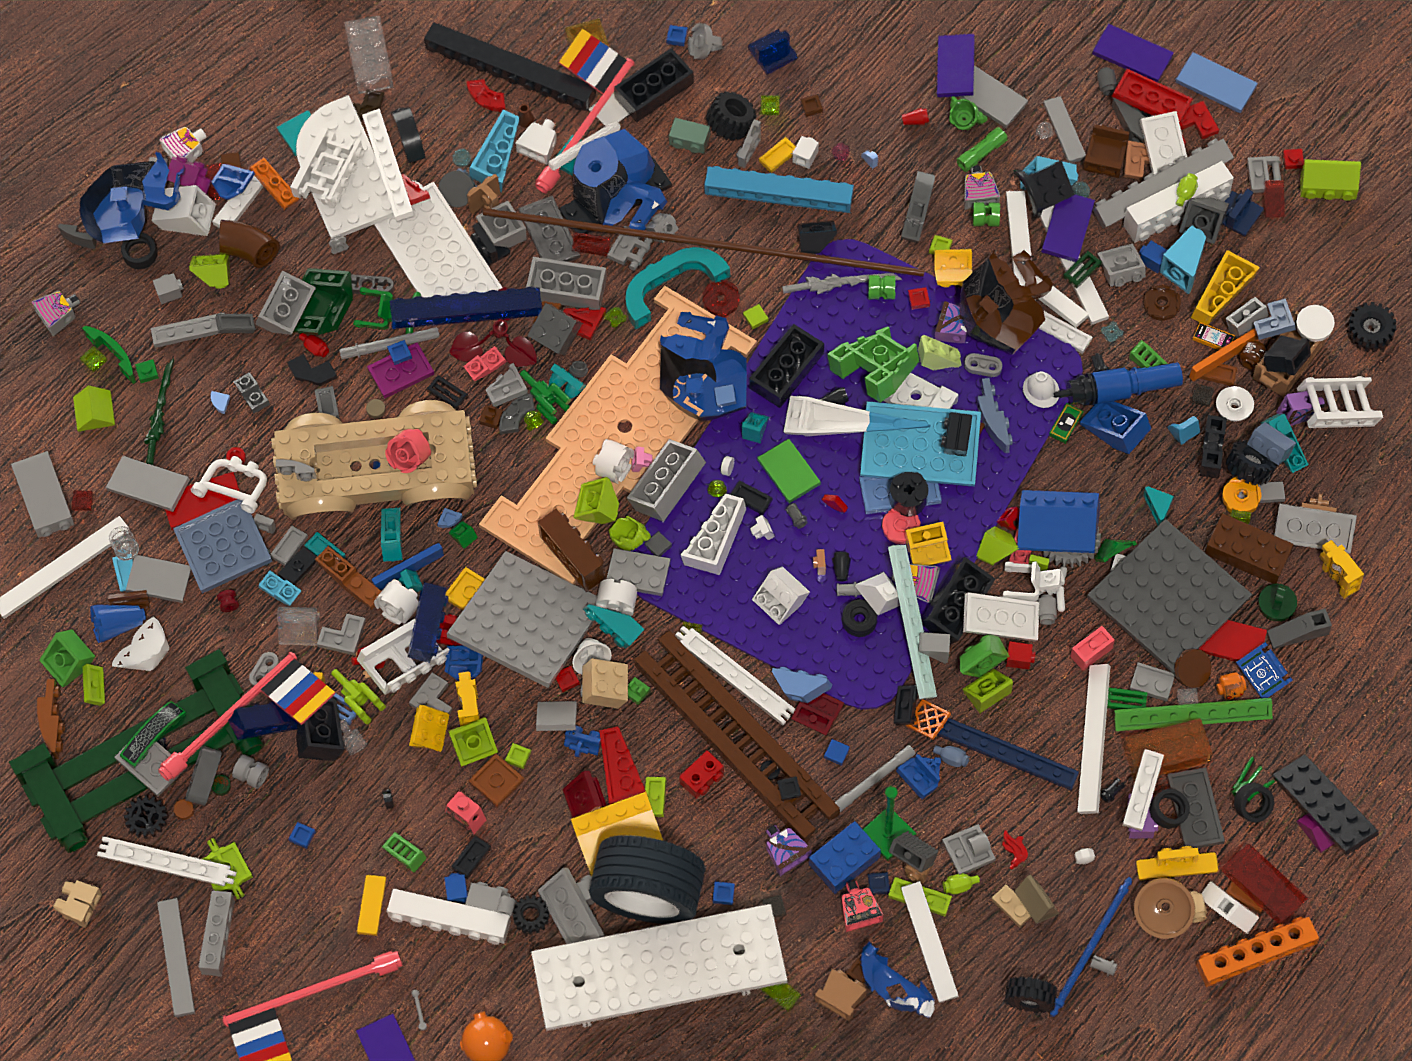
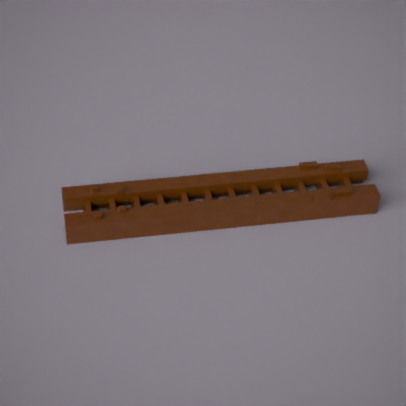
(720, 740)

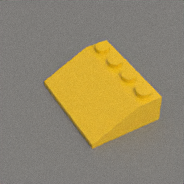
(626, 817)

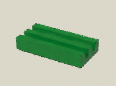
(1130, 693)

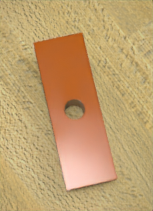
(281, 191)

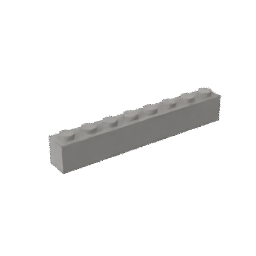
(1114, 209)

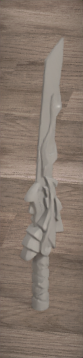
(829, 283)

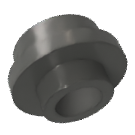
(578, 369)

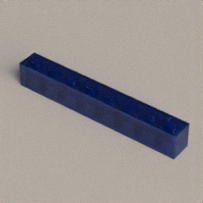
(465, 307)

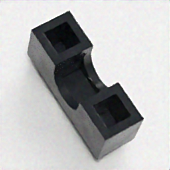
(1212, 446)

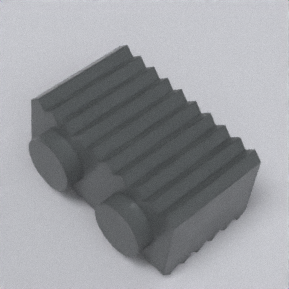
(913, 851)

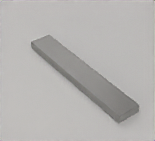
(176, 957)

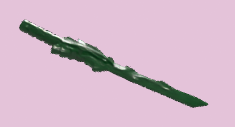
(157, 418)

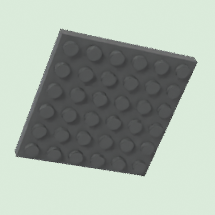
(1169, 595)

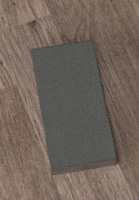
(235, 323)

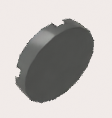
(455, 187)

